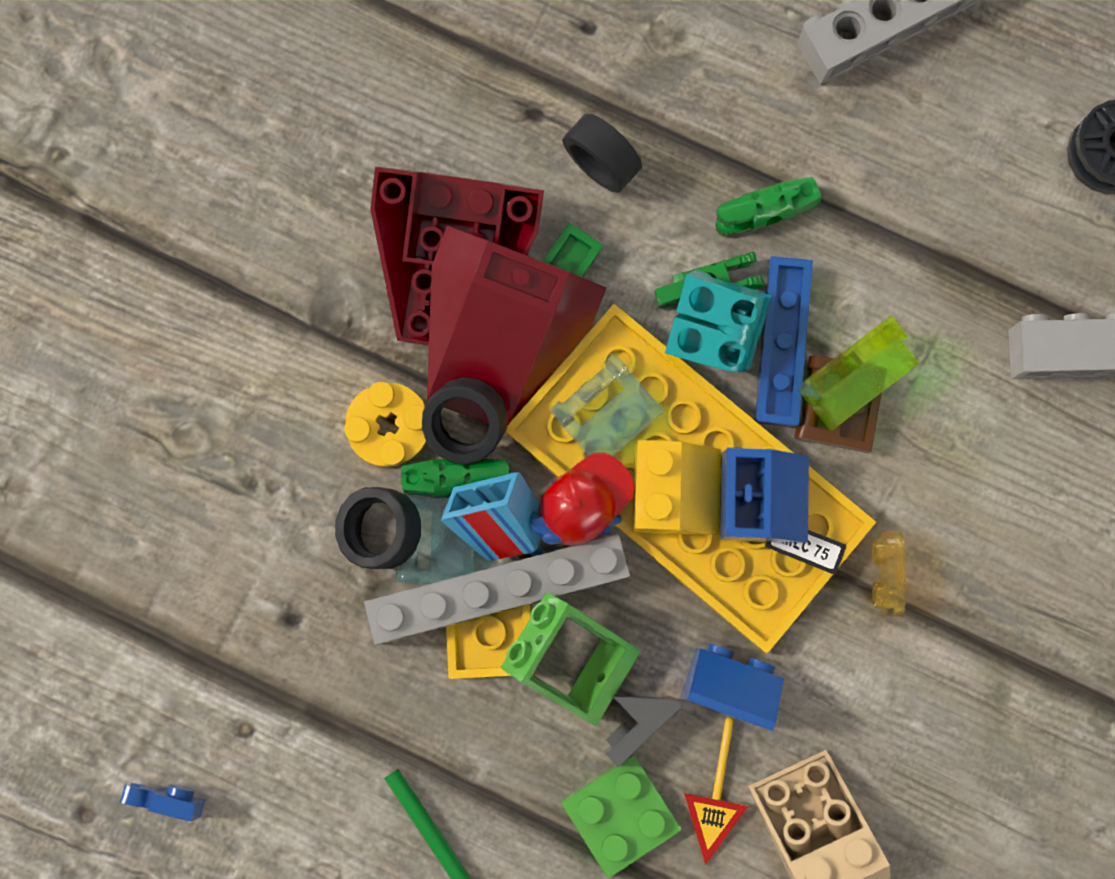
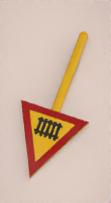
(713, 816)

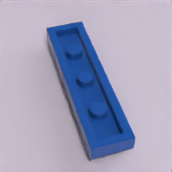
(784, 342)

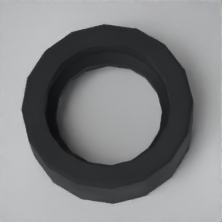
(602, 152)
(439, 438)
(349, 528)

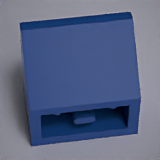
(764, 496)

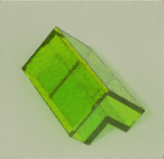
(859, 373)

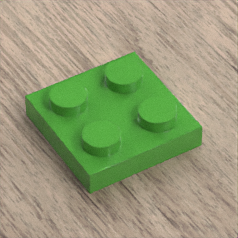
(620, 816)

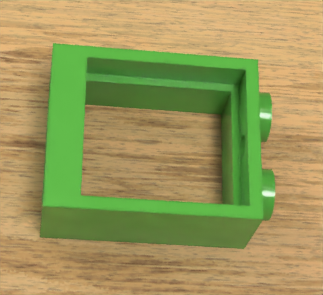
(610, 659)

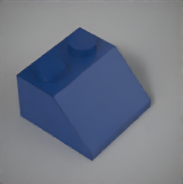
(732, 687)

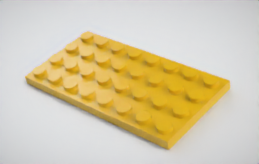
(739, 580)

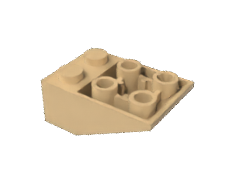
(818, 823)

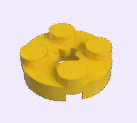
(362, 427)

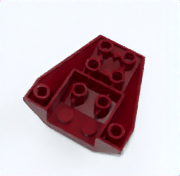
(411, 218)
(502, 320)

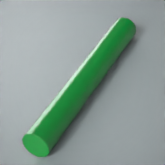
(426, 826)

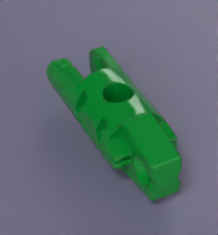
(767, 206)
(670, 294)
(440, 476)

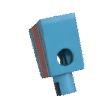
(495, 517)

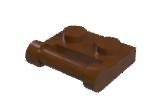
(853, 434)

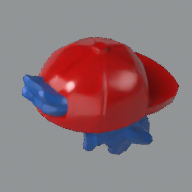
(584, 501)

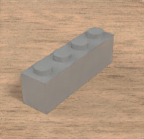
(1062, 347)

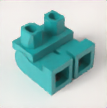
(717, 323)

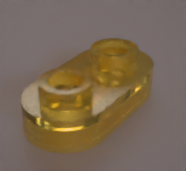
(890, 591)

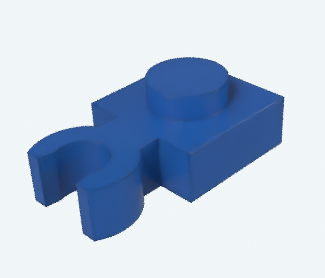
(173, 802)

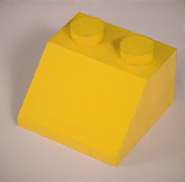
(676, 488)

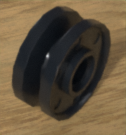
(1090, 149)

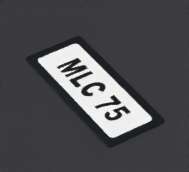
(818, 552)

